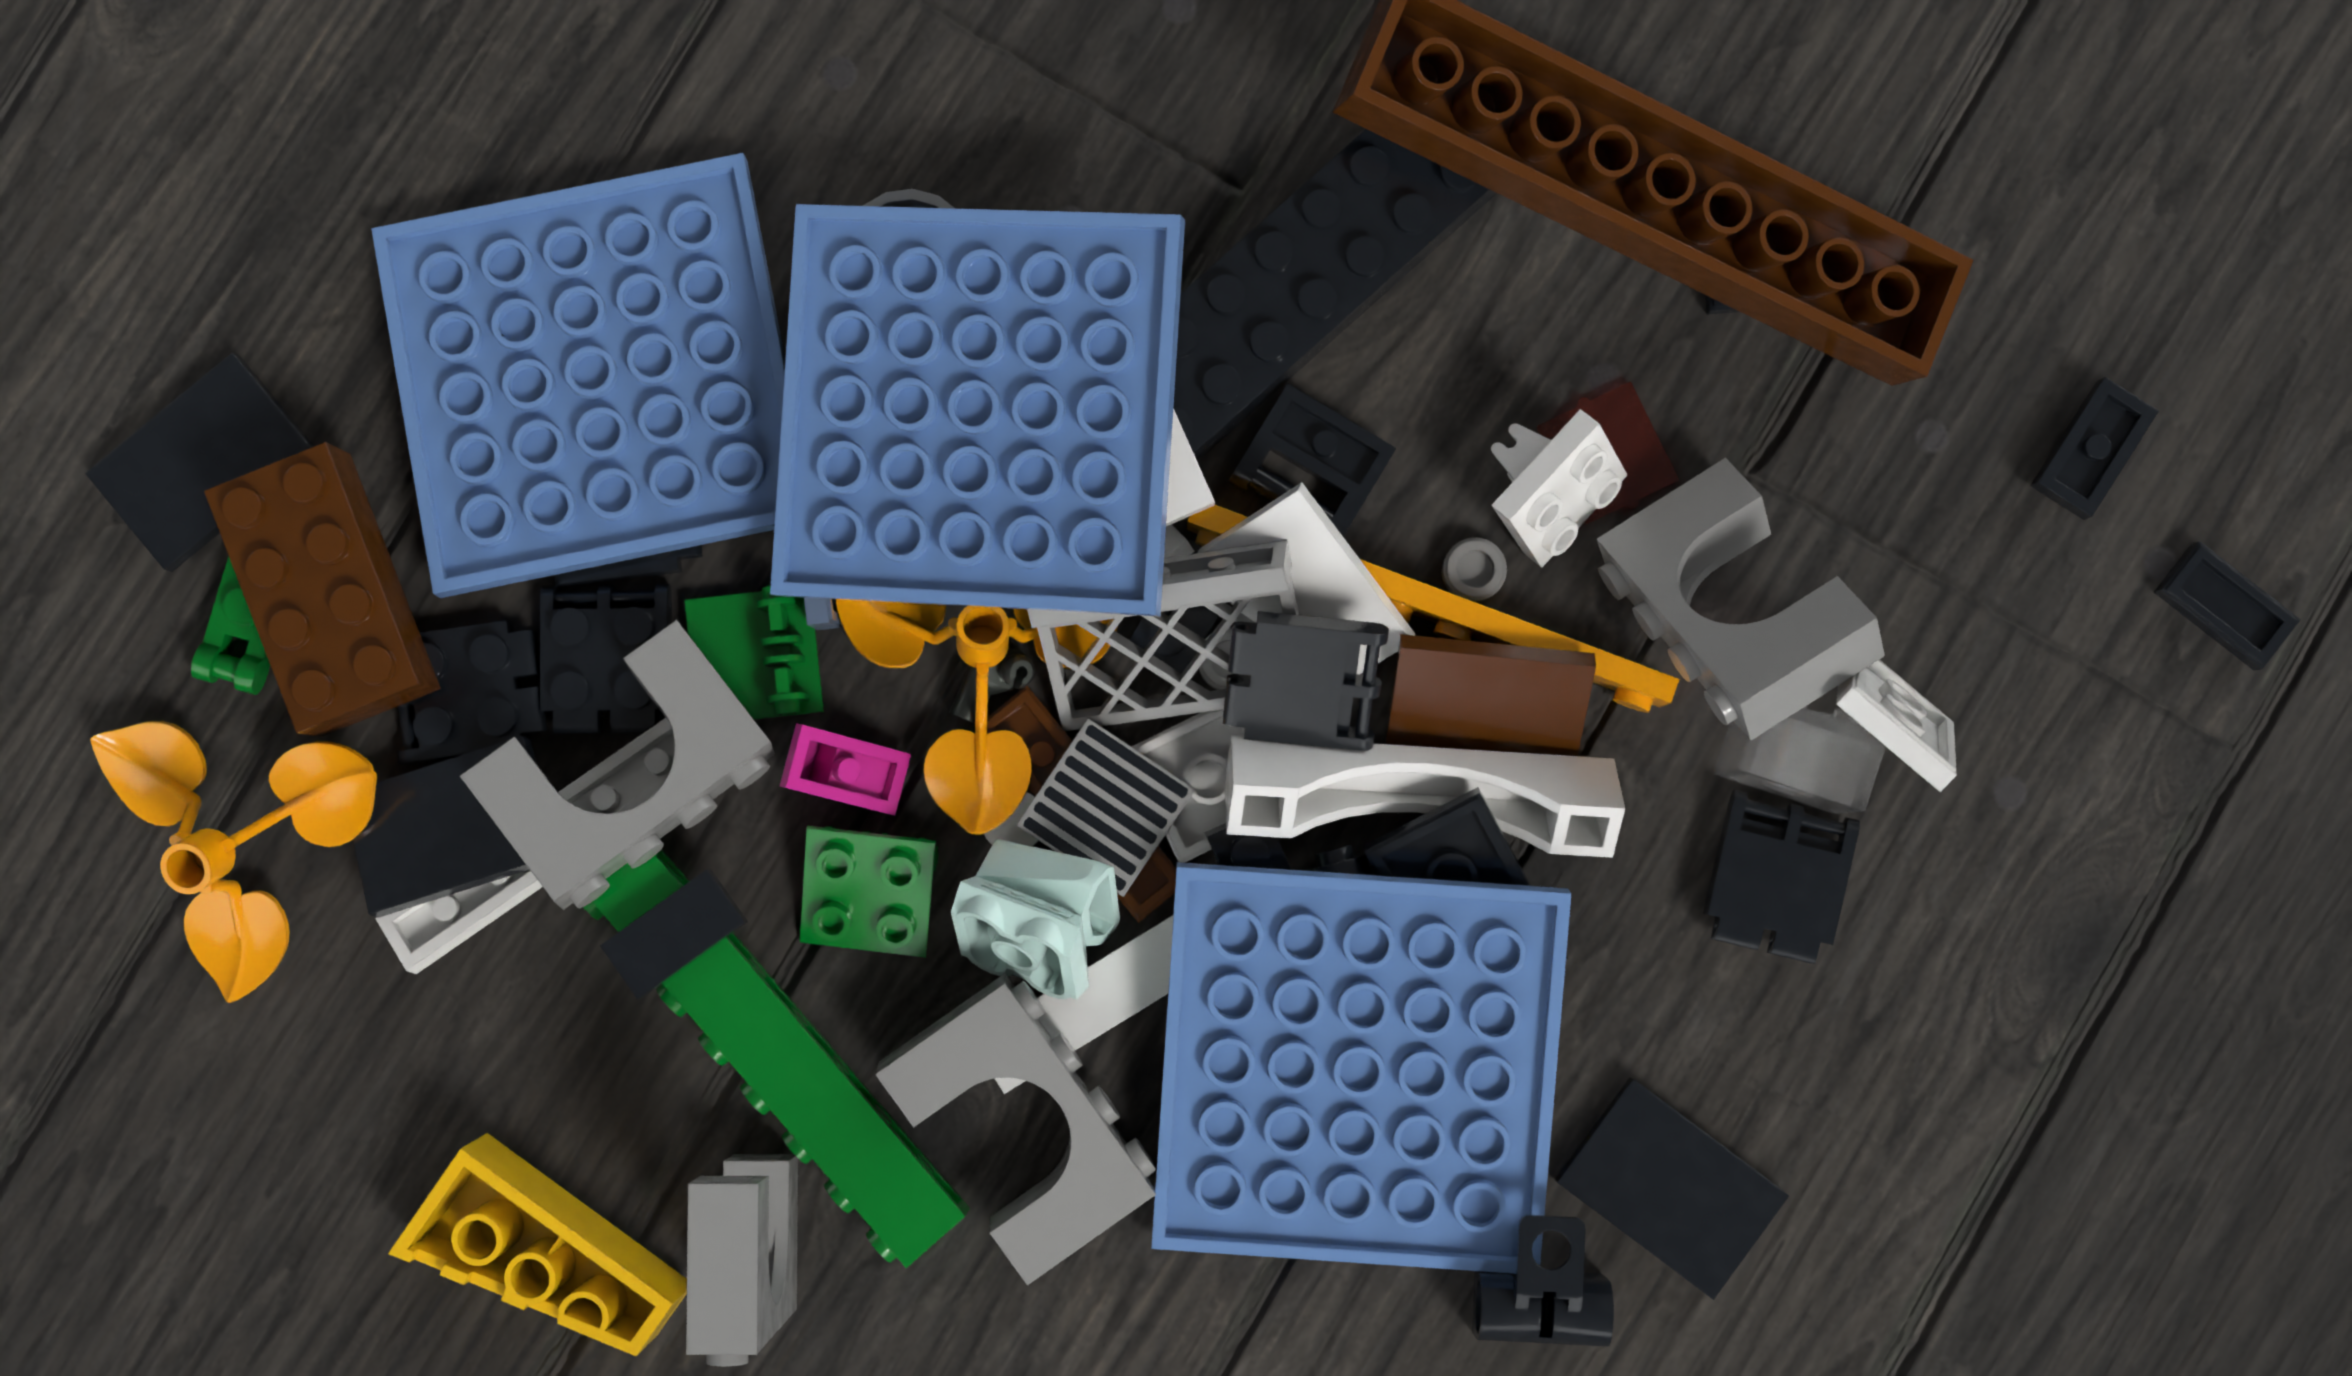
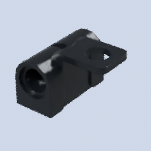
(1542, 1302)

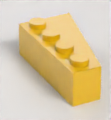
(540, 1249)

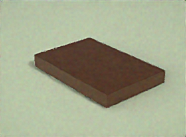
(1489, 696)

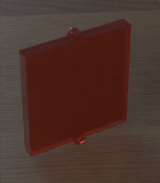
(1633, 441)

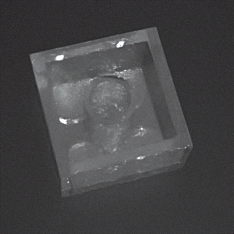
(1807, 759)

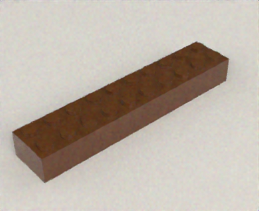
(1654, 185)

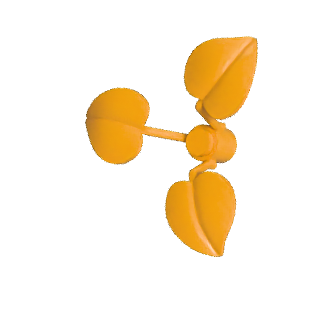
(968, 774)
(229, 932)

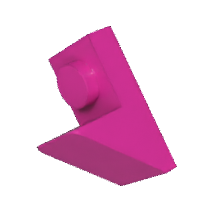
(845, 769)

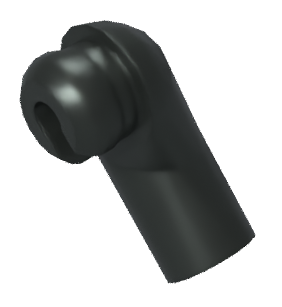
(1011, 673)

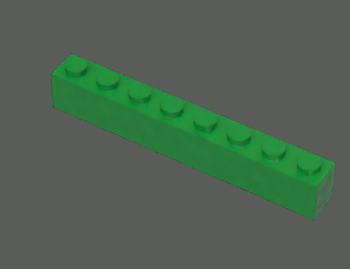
(797, 1078)

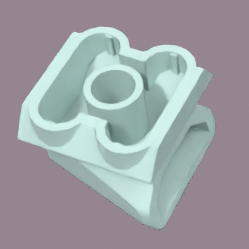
(1035, 915)

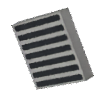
(1106, 804)

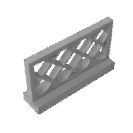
(1188, 582)

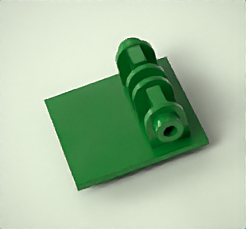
(760, 650)
(867, 890)

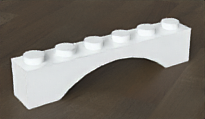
(1543, 798)

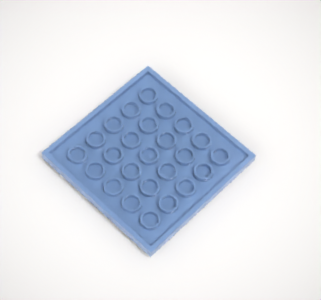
(586, 373)
(978, 407)
(1358, 1066)

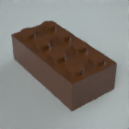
(322, 590)

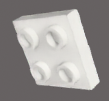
(1555, 484)

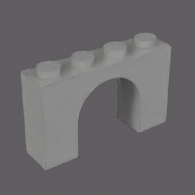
(1752, 669)
(579, 849)
(1002, 1038)
(741, 1256)

